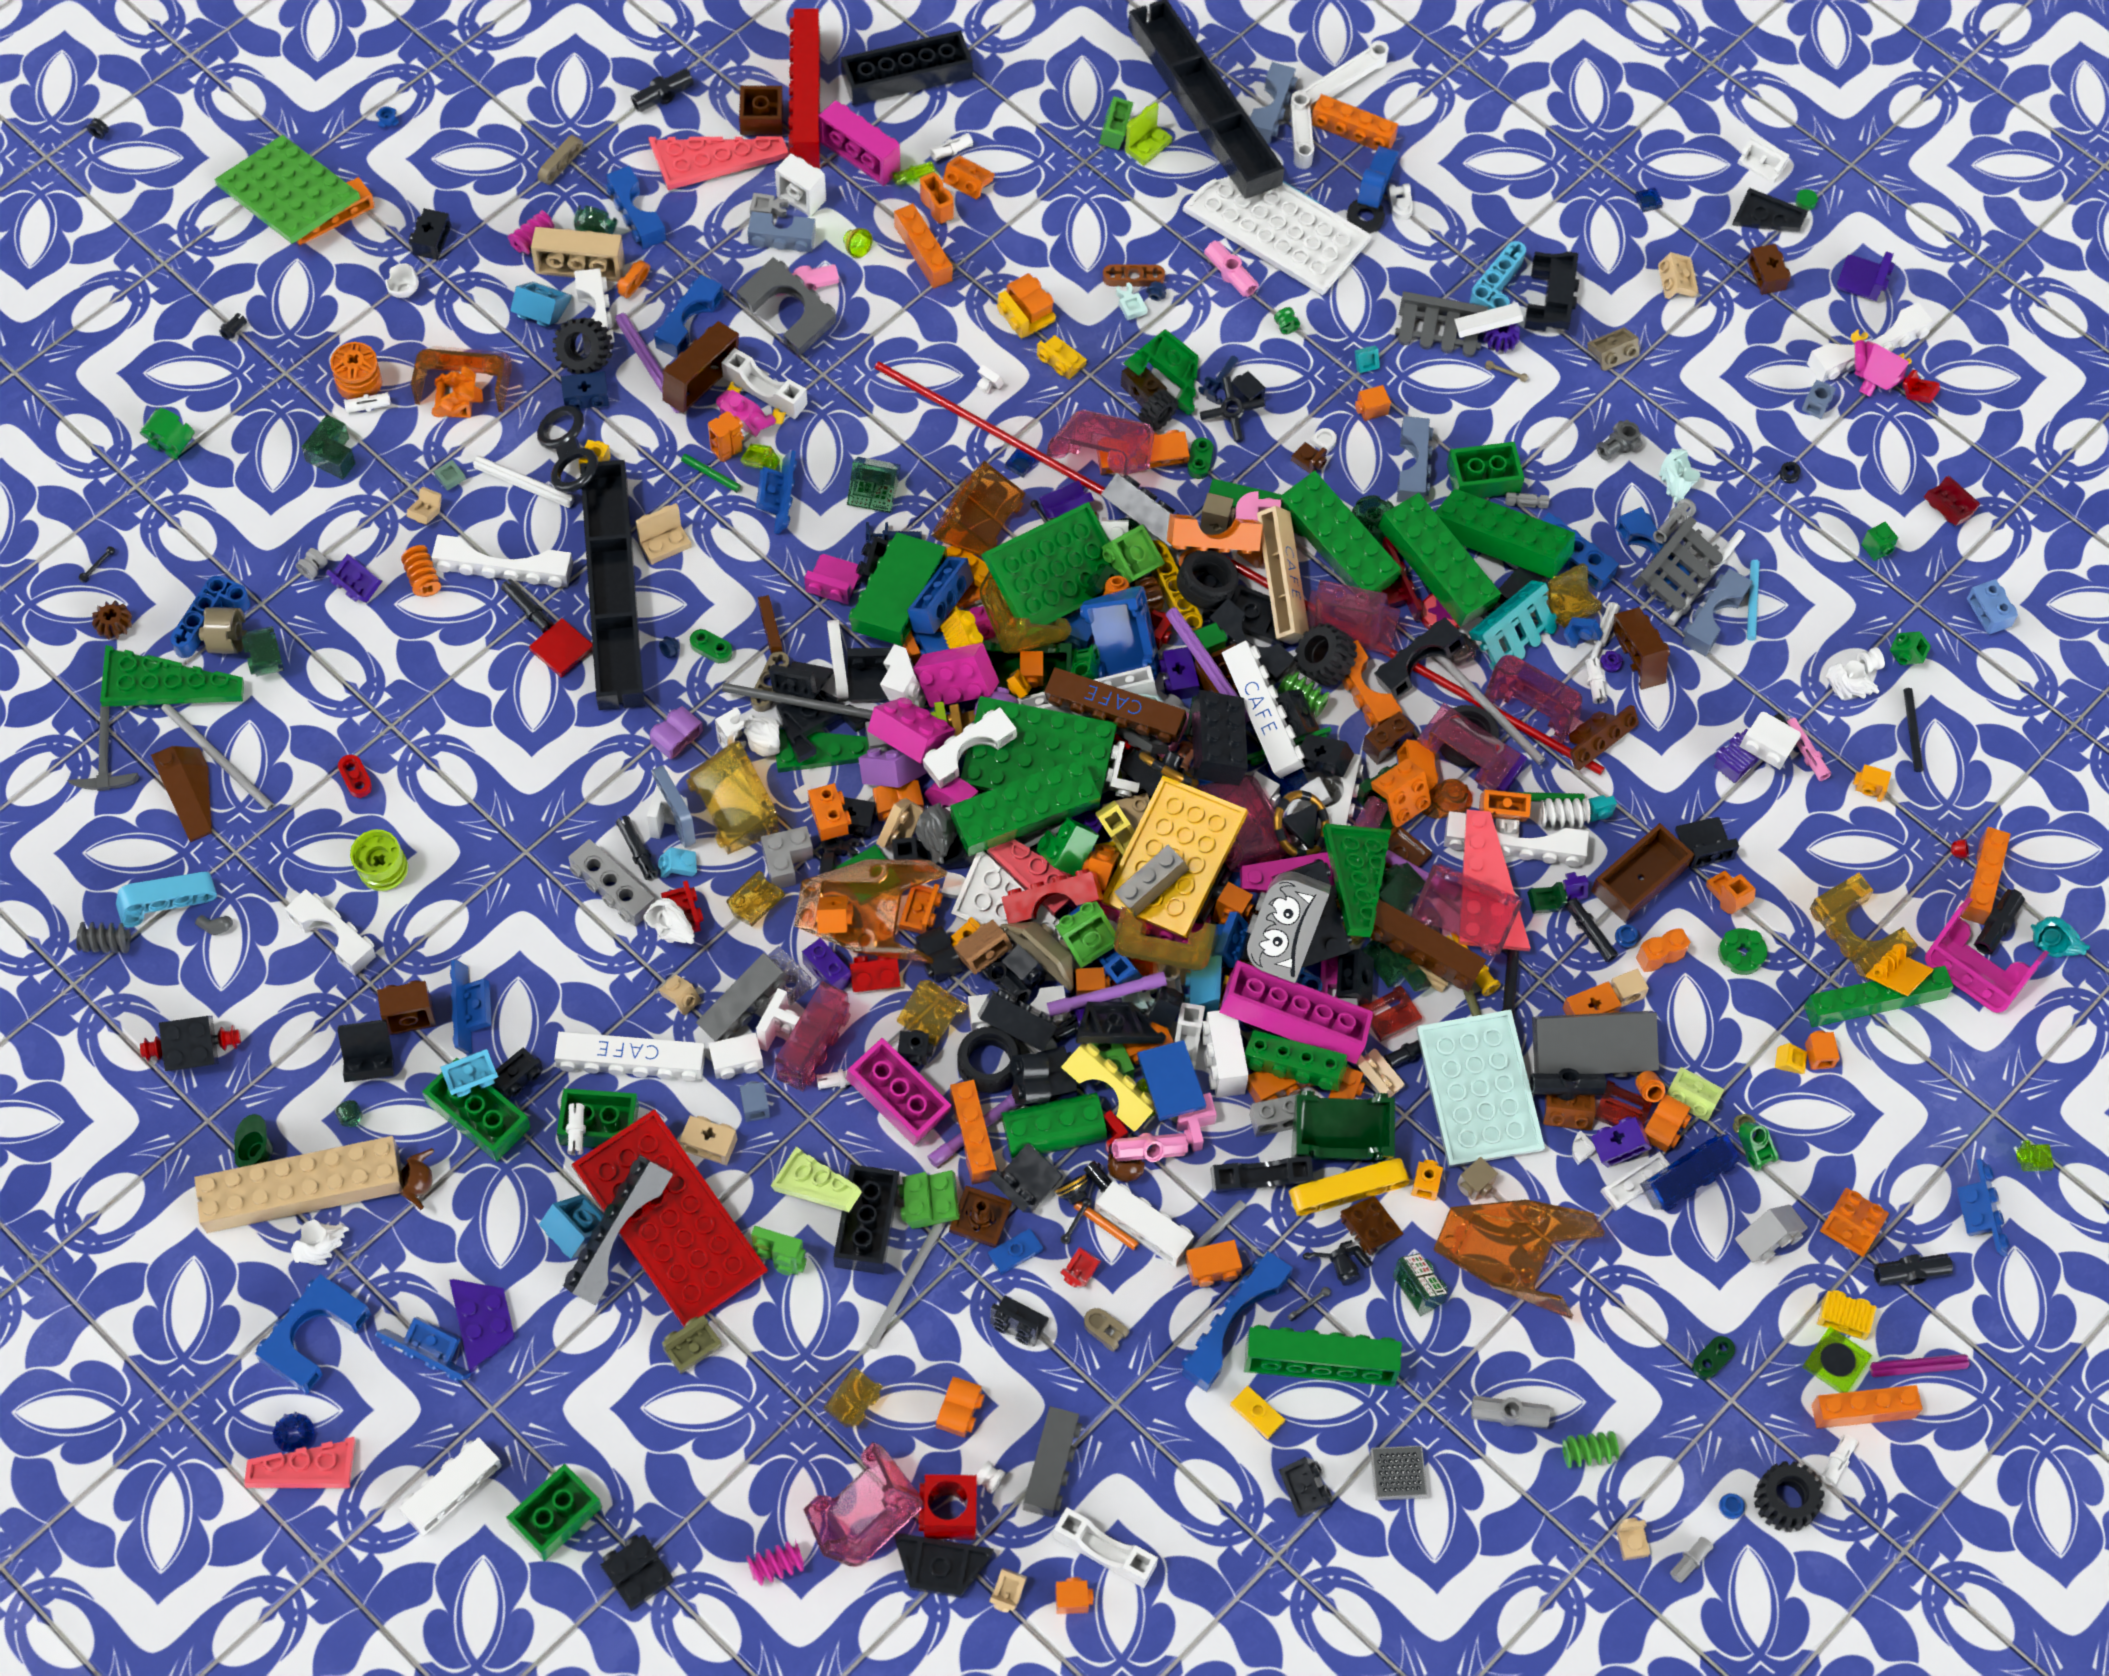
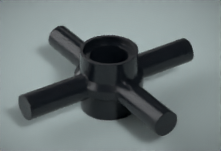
(1236, 416)

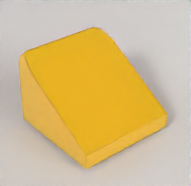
(1791, 1058)

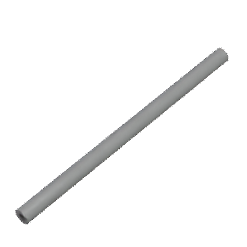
(1488, 706)
(218, 757)
(905, 1285)

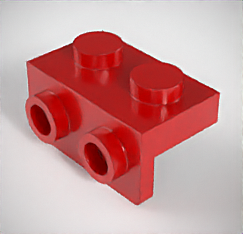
(685, 898)
(874, 973)

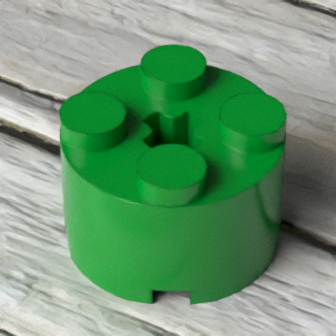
(167, 432)

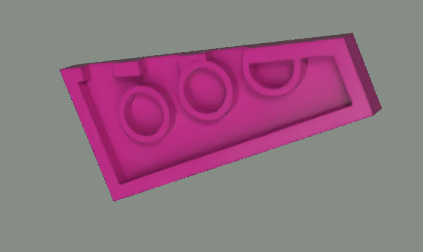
(1258, 876)

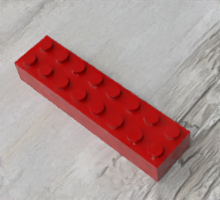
(805, 86)

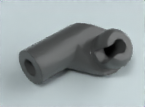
(214, 926)

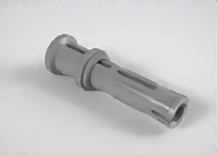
(1676, 518)

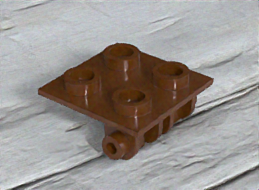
(1370, 1223)

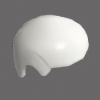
(402, 281)

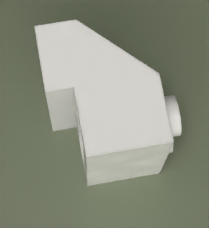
(901, 678)

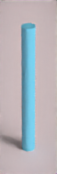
(1753, 600)

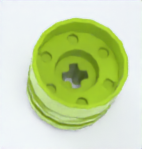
(379, 860)

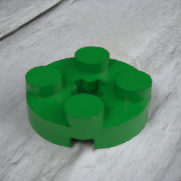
(1747, 939)

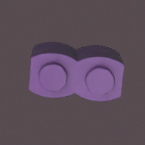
(675, 732)

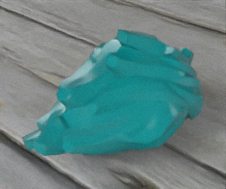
(2058, 938)

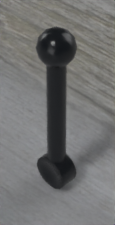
(1035, 504)
(83, 577)
(1065, 1238)

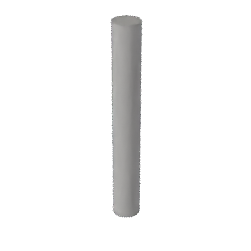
(1206, 1238)

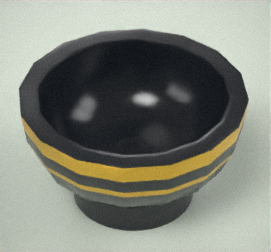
(1074, 1189)

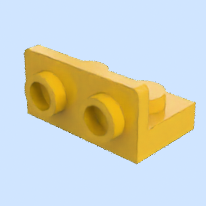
(1060, 357)

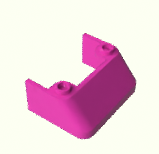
(1973, 971)

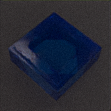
(1649, 199)
(1020, 463)

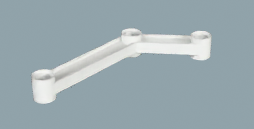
(1304, 101)

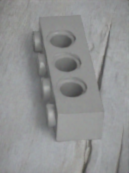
(591, 856)

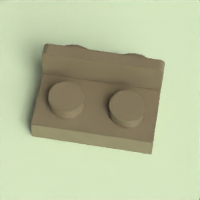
(1615, 348)

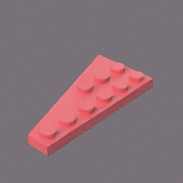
(711, 157)
(1485, 862)

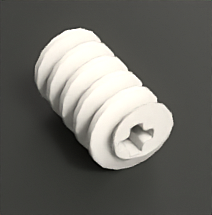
(1564, 812)

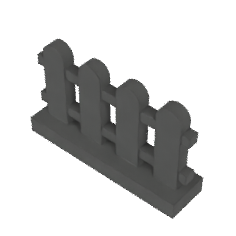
(1432, 311)
(1675, 574)

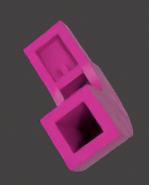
(951, 793)

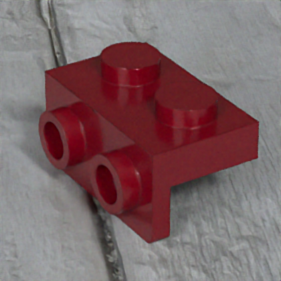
(1952, 501)

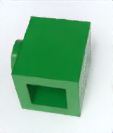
(1879, 541)

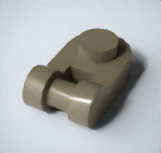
(1098, 1321)

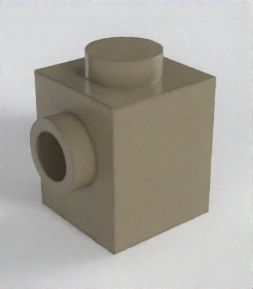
(1477, 1179)

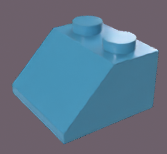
(539, 303)
(1205, 986)
(571, 1223)

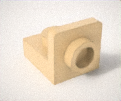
(1632, 1539)

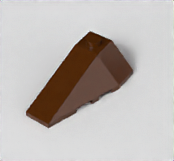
(187, 784)

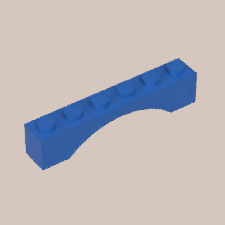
(1265, 1281)

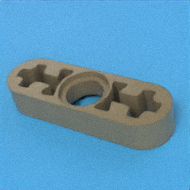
(560, 159)
(774, 657)

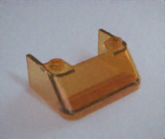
(454, 359)

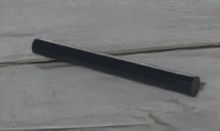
(1913, 730)

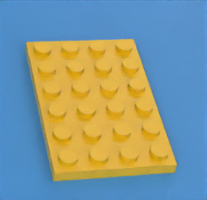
(1199, 831)

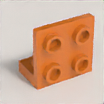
(1854, 1222)

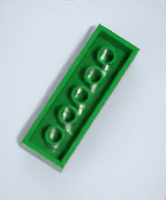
(1507, 533)
(1339, 535)
(1439, 560)
(1025, 806)
(1322, 1356)

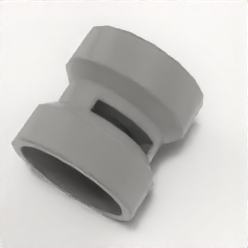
(311, 563)

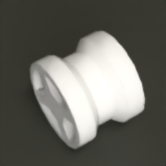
(1871, 660)
(990, 1477)

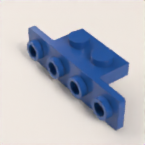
(775, 491)
(470, 1006)
(1980, 1208)
(428, 1344)

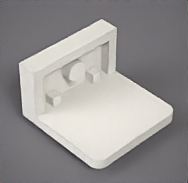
(1770, 740)
(1121, 787)

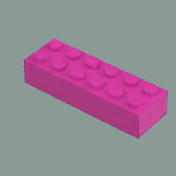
(1296, 1011)

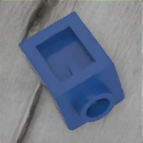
(1583, 629)

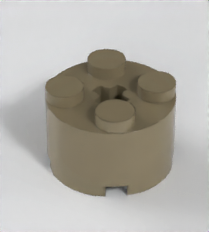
(223, 630)

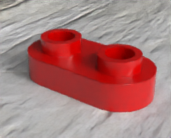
(356, 777)

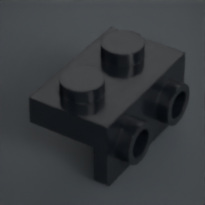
(517, 1073)

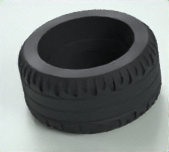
(1214, 564)
(1480, 718)
(984, 1037)

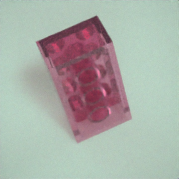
(813, 1036)

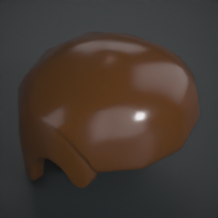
(1125, 1170)

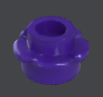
(1610, 666)

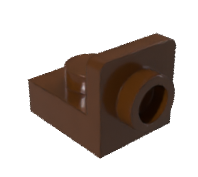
(1309, 458)

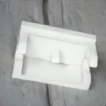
(1763, 159)
(729, 728)

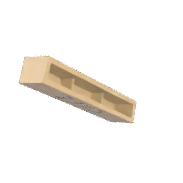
(1283, 575)

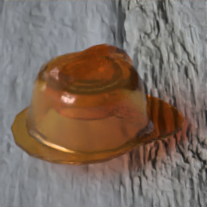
(1448, 796)

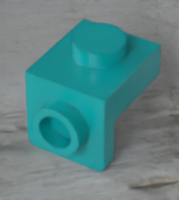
(1601, 807)

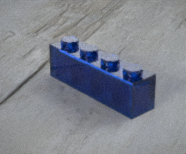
(1690, 1172)

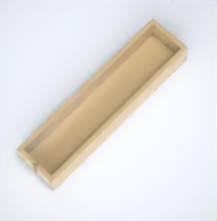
(299, 1184)

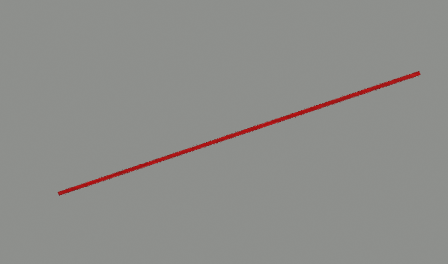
(1245, 571)

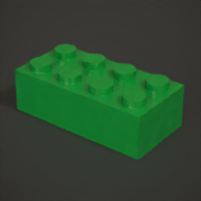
(481, 1116)

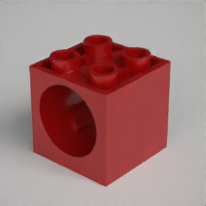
(959, 1486)

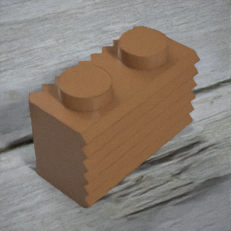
(983, 946)

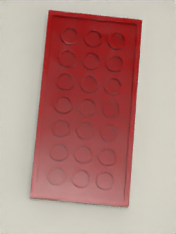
(683, 1235)

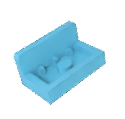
(469, 1072)

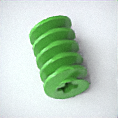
(1314, 698)
(1590, 1448)

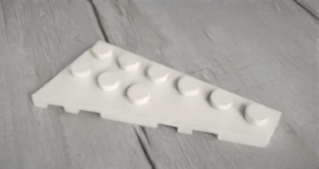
(983, 893)

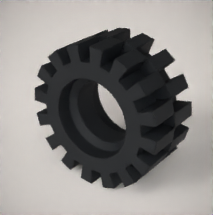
(1158, 409)

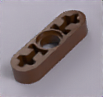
(769, 624)

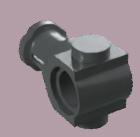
(1619, 440)

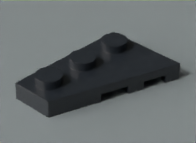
(1768, 212)

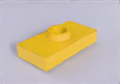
(1257, 1412)

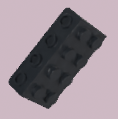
(1330, 936)

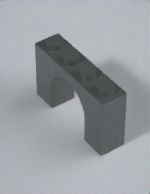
(776, 279)

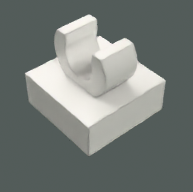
(988, 379)
(1507, 827)

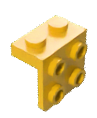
(1017, 319)

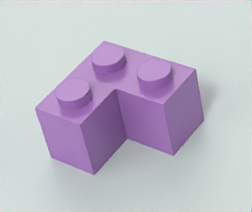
(889, 768)

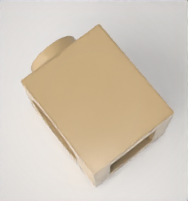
(1629, 987)

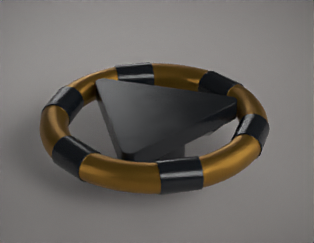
(1169, 766)
(1300, 823)

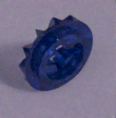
(305, 1429)

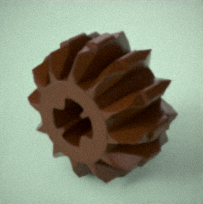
(1153, 592)
(112, 620)

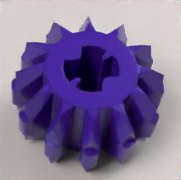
(1502, 337)

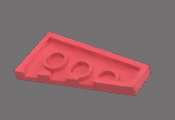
(1029, 869)
(306, 1468)

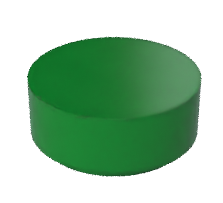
(1806, 199)

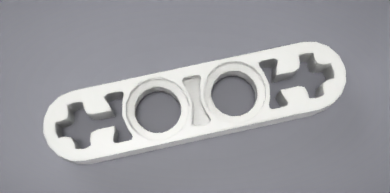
(837, 659)

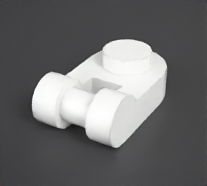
(1400, 207)

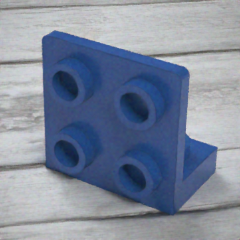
(1231, 939)

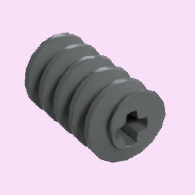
(103, 938)

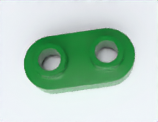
(1200, 456)
(709, 646)

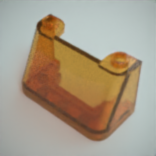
(978, 511)

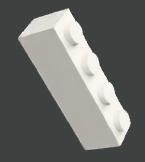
(1144, 1223)
(450, 1486)

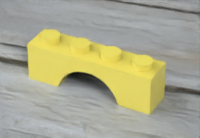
(1116, 825)
(1089, 1064)

